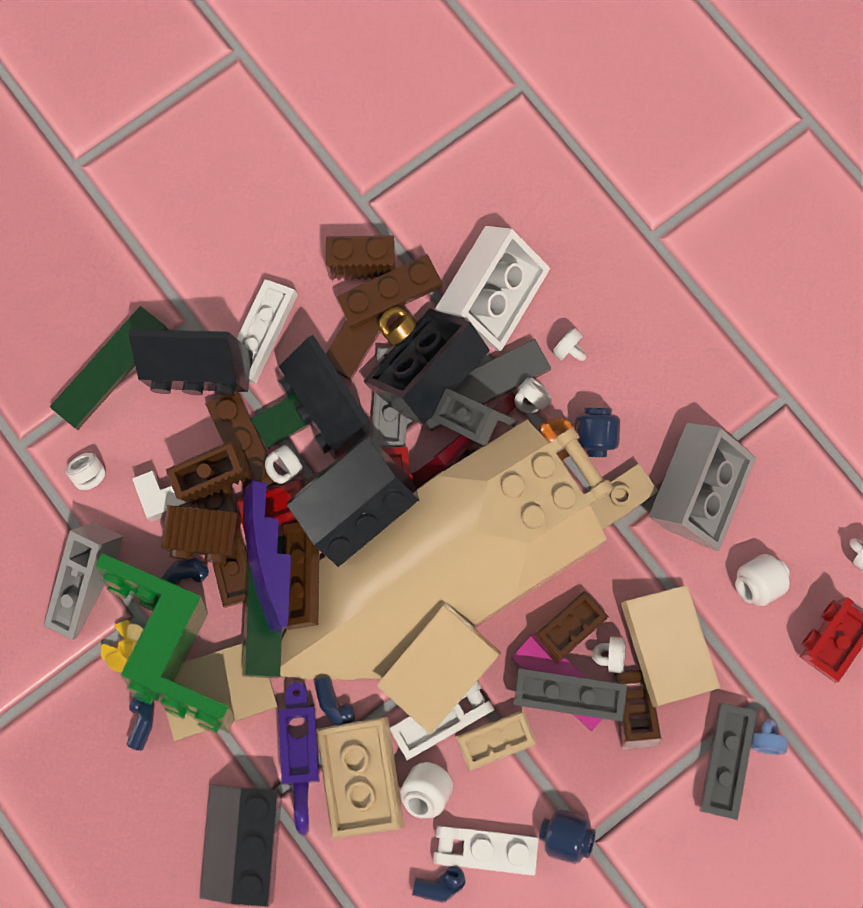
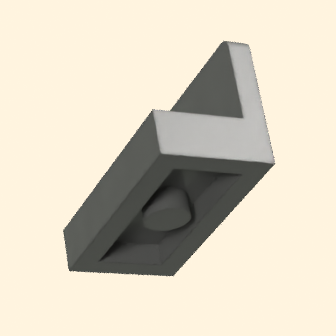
(468, 416)

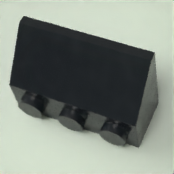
(191, 361)
(427, 362)
(323, 398)
(353, 500)
(241, 845)

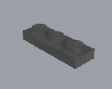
(570, 695)
(728, 761)

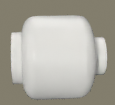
(762, 580)
(426, 790)

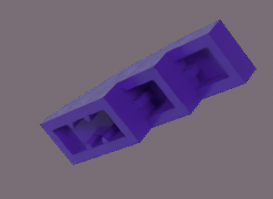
(268, 568)

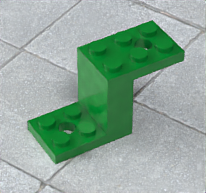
(164, 644)

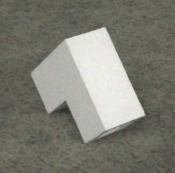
(153, 497)

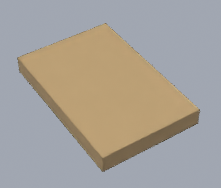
(670, 645)
(438, 668)
(221, 679)
(360, 778)

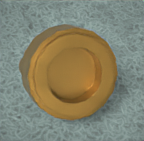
(399, 328)

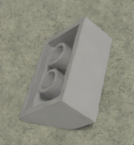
(702, 485)

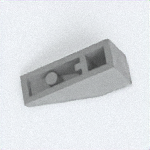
(78, 578)

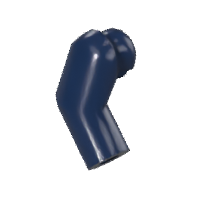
(185, 570)
(329, 704)
(142, 725)
(442, 888)

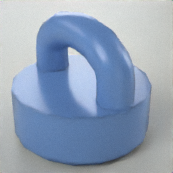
(769, 741)

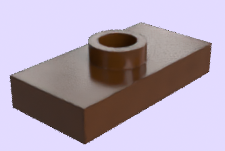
(570, 627)

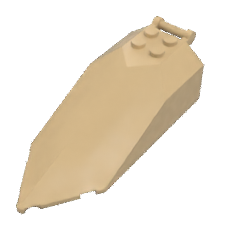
(471, 541)

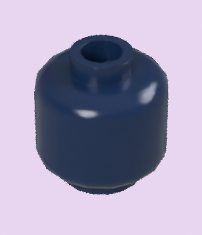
(598, 431)
(567, 836)

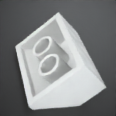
(495, 285)

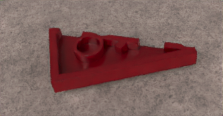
(449, 455)

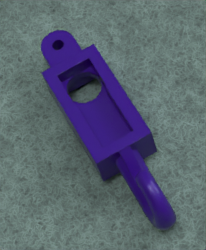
(299, 756)

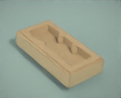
(629, 492)
(496, 740)

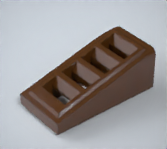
(638, 740)

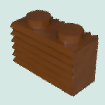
(359, 256)
(209, 472)
(201, 533)

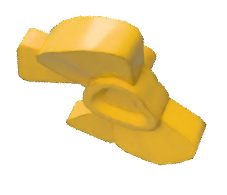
(118, 657)

